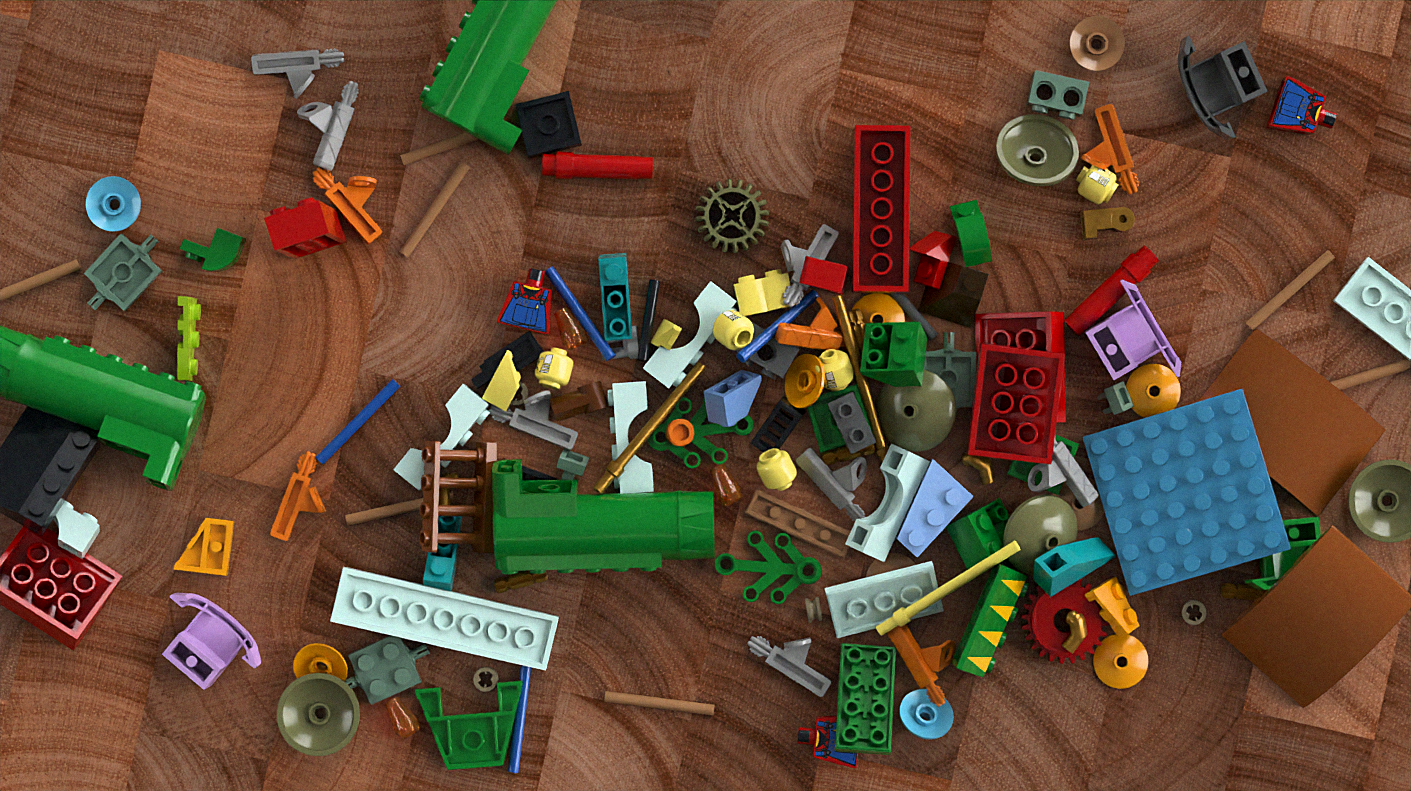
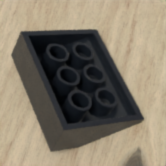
(41, 466)

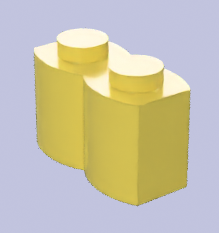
(761, 294)

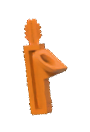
(1113, 149)
(350, 201)
(818, 335)
(297, 498)
(923, 661)

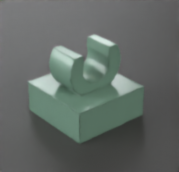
(1117, 397)
(572, 464)

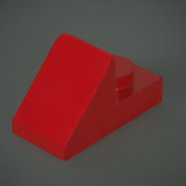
(935, 253)
(824, 275)

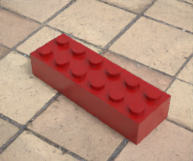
(881, 209)
(304, 228)

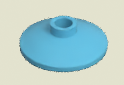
(100, 198)
(918, 705)

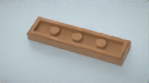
(798, 523)

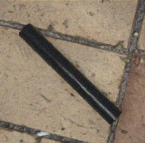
(648, 320)

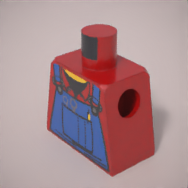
(1299, 109)
(528, 304)
(824, 742)

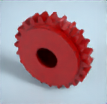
(1041, 621)

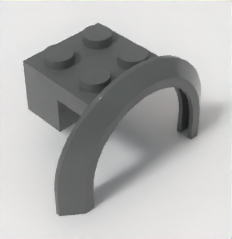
(1219, 83)

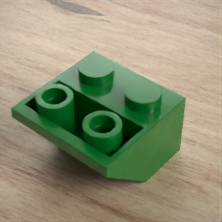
(894, 353)
(979, 532)

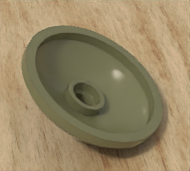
(1037, 139)
(932, 417)
(1365, 503)
(1033, 527)
(304, 728)

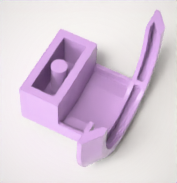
(1131, 337)
(209, 642)

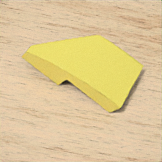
(666, 334)
(503, 384)

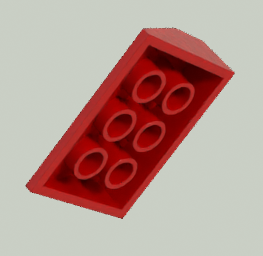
(1025, 330)
(1015, 403)
(54, 586)

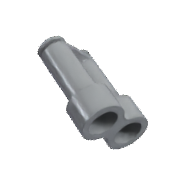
(630, 347)

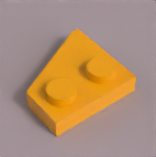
(209, 548)
(1115, 606)

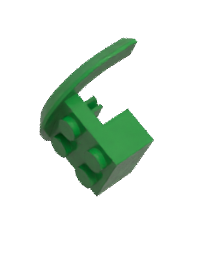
(1301, 536)

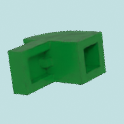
(971, 233)
(221, 255)

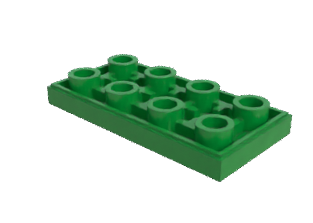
(865, 699)

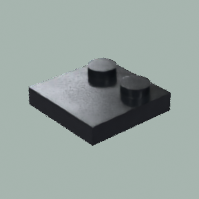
(548, 124)

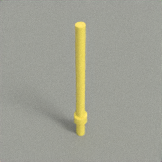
(904, 615)

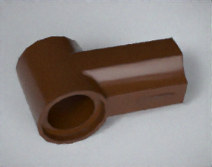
(583, 400)

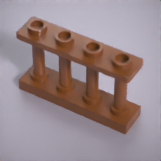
(481, 510)

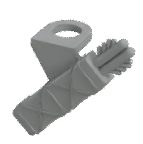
(296, 65)
(331, 123)
(795, 258)
(535, 421)
(1063, 469)
(835, 483)
(791, 662)

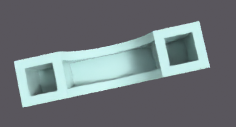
(669, 365)
(629, 401)
(465, 410)
(75, 530)
(878, 531)

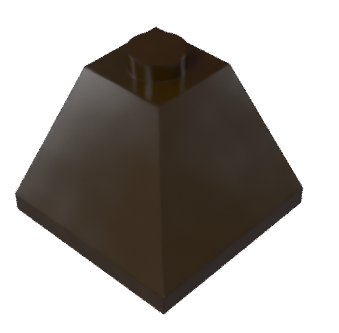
(957, 296)

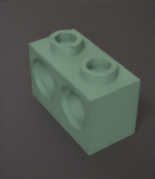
(1058, 87)

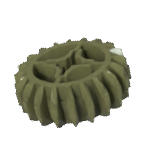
(750, 200)

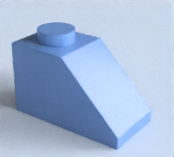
(731, 398)

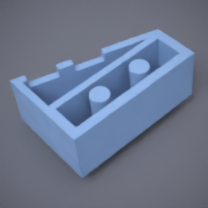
(932, 508)

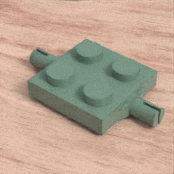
(123, 272)
(955, 368)
(385, 667)

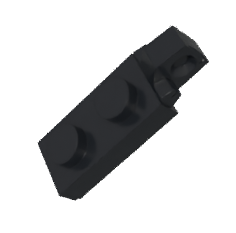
(524, 351)

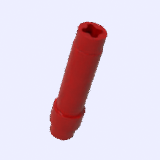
(569, 166)
(1132, 269)

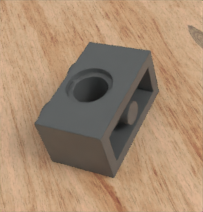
(781, 358)
(851, 423)

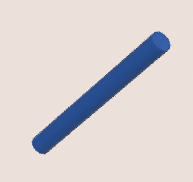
(579, 313)
(770, 332)
(358, 421)
(519, 722)

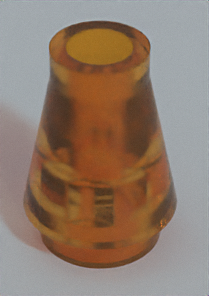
(570, 330)
(725, 485)
(402, 719)

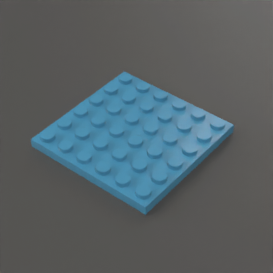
(1186, 492)

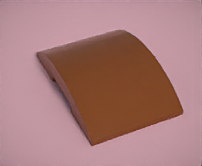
(1303, 422)
(1319, 618)

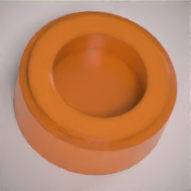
(679, 432)

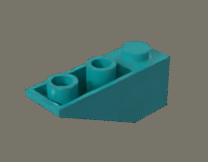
(615, 296)
(442, 564)
(1069, 564)

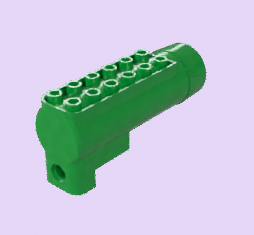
(486, 69)
(125, 403)
(555, 528)

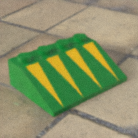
(989, 620)

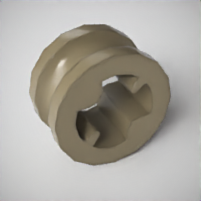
(524, 393)
(813, 609)
(1201, 609)
(477, 678)

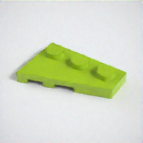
(186, 364)

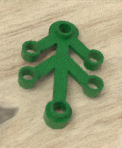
(699, 431)
(773, 568)

